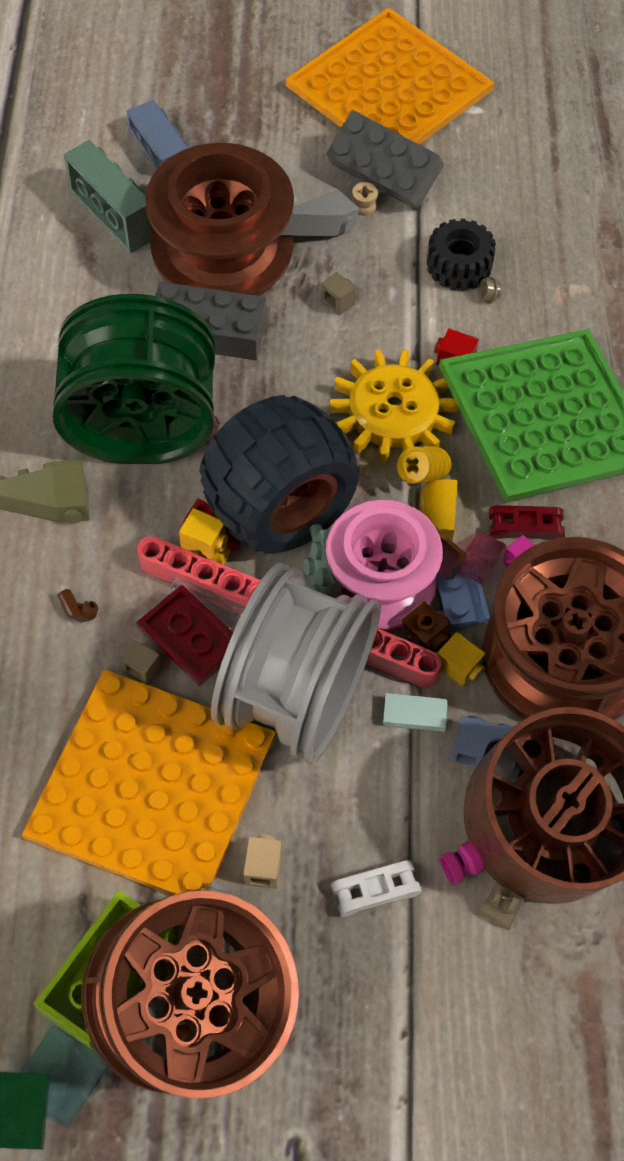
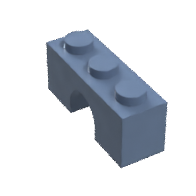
(478, 737)

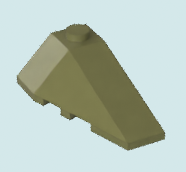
(53, 493)

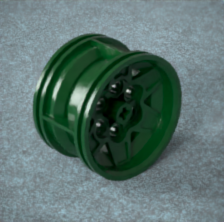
(134, 380)

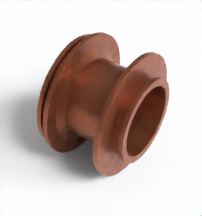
(221, 218)

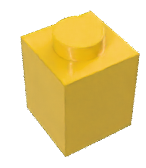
(461, 660)

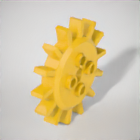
(399, 425)

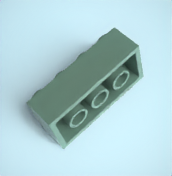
(108, 195)

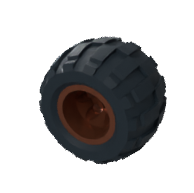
(278, 473)

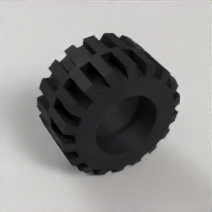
(461, 238)

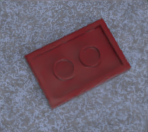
(187, 634)

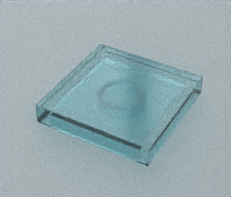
(72, 1073)

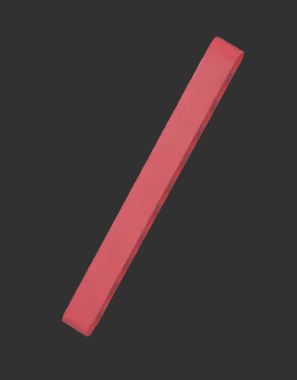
(224, 577)

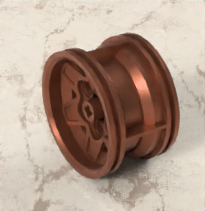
(552, 581)
(257, 967)

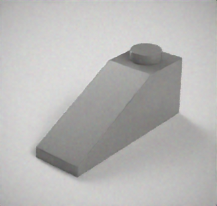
(323, 216)

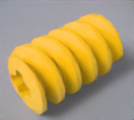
(423, 464)

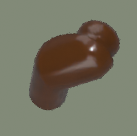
(80, 611)

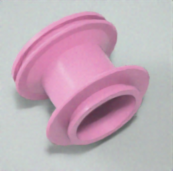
(391, 528)

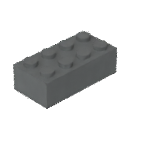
(385, 159)
(233, 317)

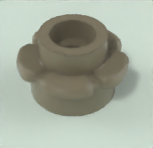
(489, 289)

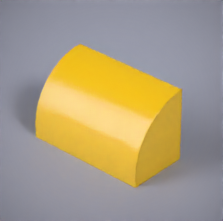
(439, 504)

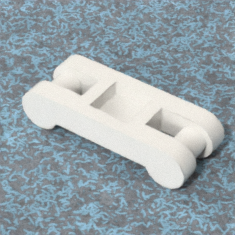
(376, 887)

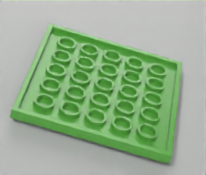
(541, 412)

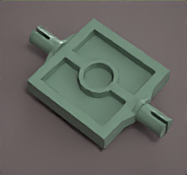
(317, 566)

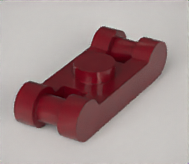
(526, 521)

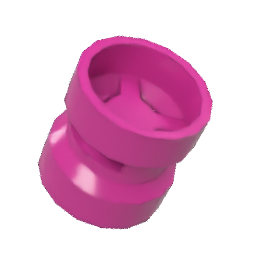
(461, 863)

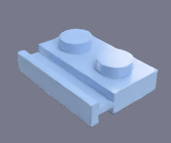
(462, 601)

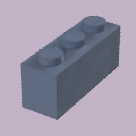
(154, 132)

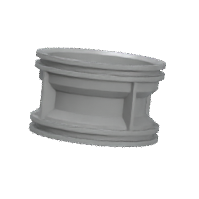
(295, 661)

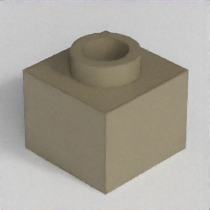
(338, 293)
(141, 662)

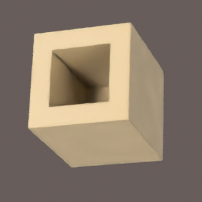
(262, 861)

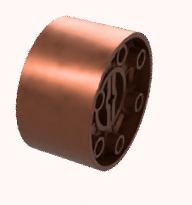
(538, 831)

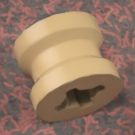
(365, 197)

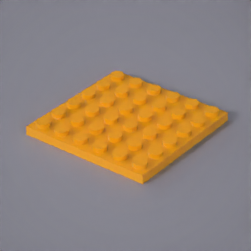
(391, 77)
(149, 787)

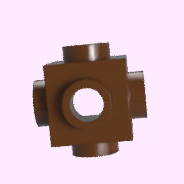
(427, 627)

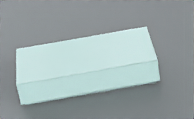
(415, 712)

